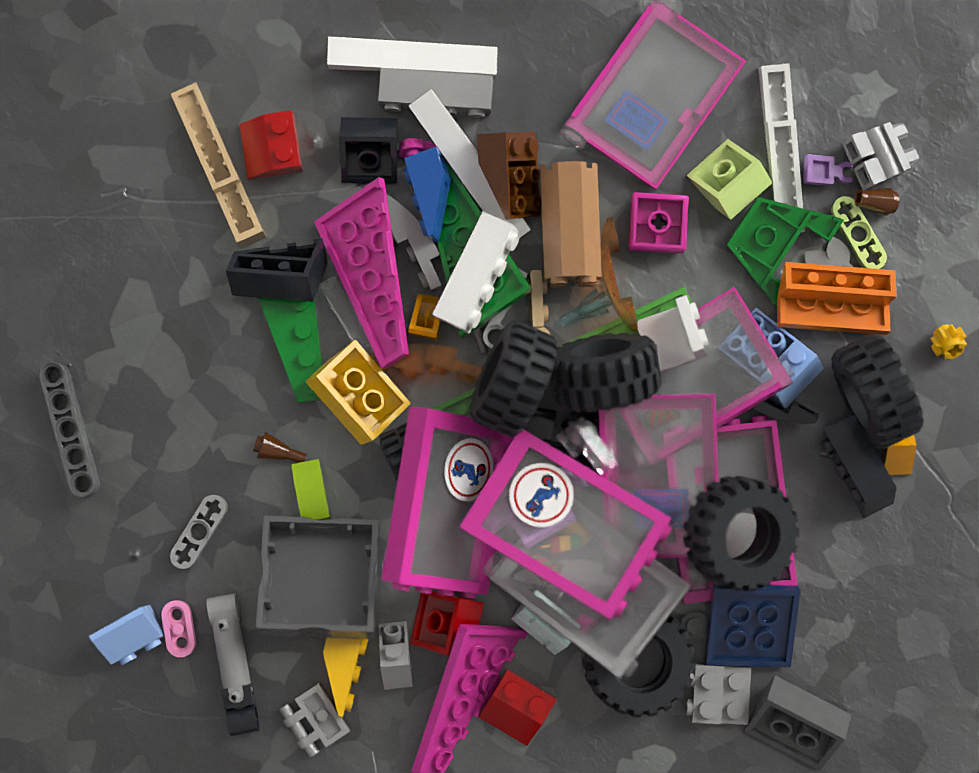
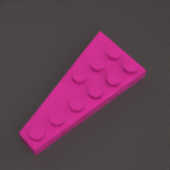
(364, 256)
(464, 690)

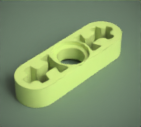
(870, 235)

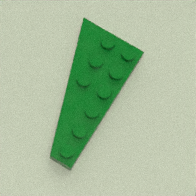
(458, 224)

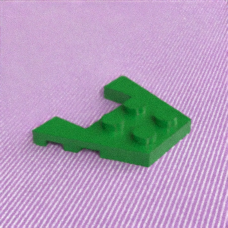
(769, 234)

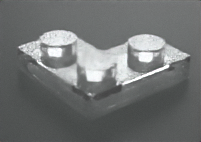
(583, 438)

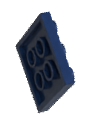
(752, 626)

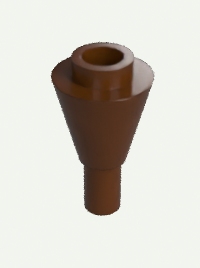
(271, 448)

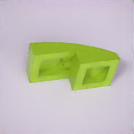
(310, 490)

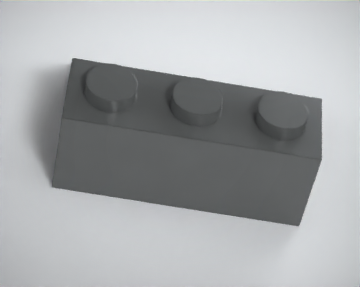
(798, 723)

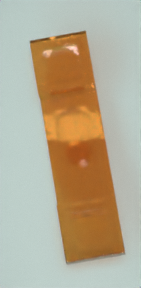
(623, 307)

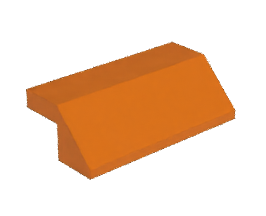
(835, 298)

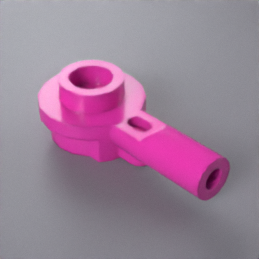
(413, 146)

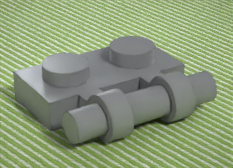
(322, 717)

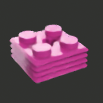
(671, 209)

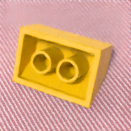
(358, 392)

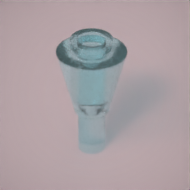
(593, 305)

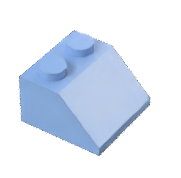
(129, 635)

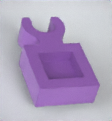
(822, 171)

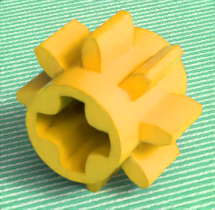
(948, 341)

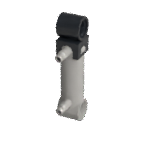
(237, 688)

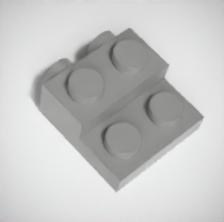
(719, 694)

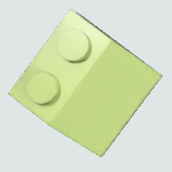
(730, 178)

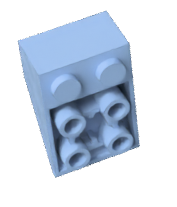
(800, 358)

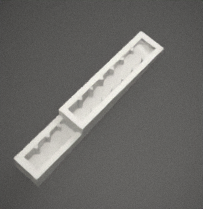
(378, 54)
(781, 134)
(460, 154)

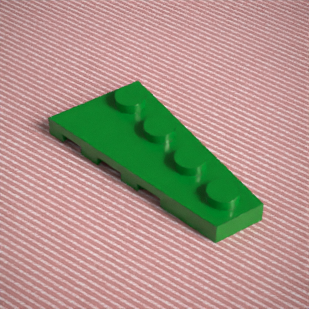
(297, 340)

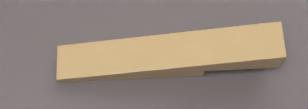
(218, 165)

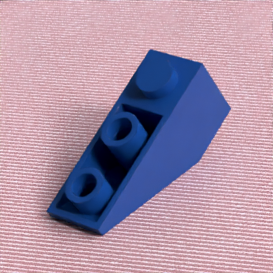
(431, 185)

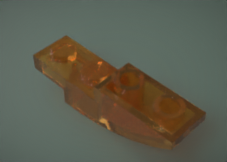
(438, 357)

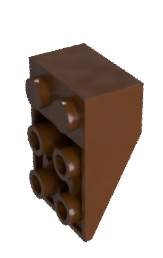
(512, 171)

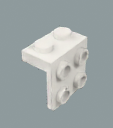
(676, 334)

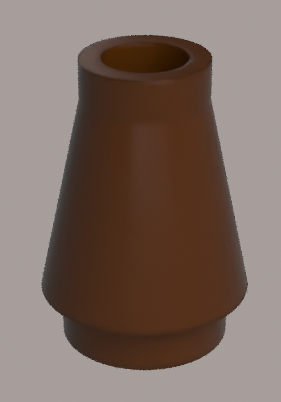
(881, 201)

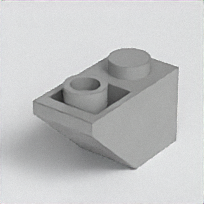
(395, 655)

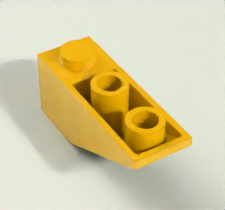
(342, 668)

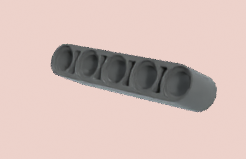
(59, 419)

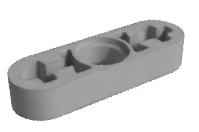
(193, 553)

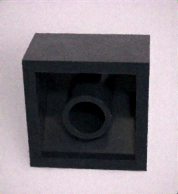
(368, 149)

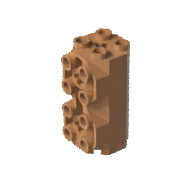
(570, 224)

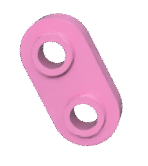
(178, 628)

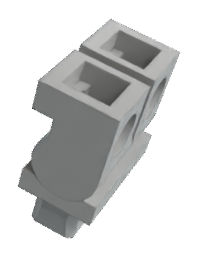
(883, 150)

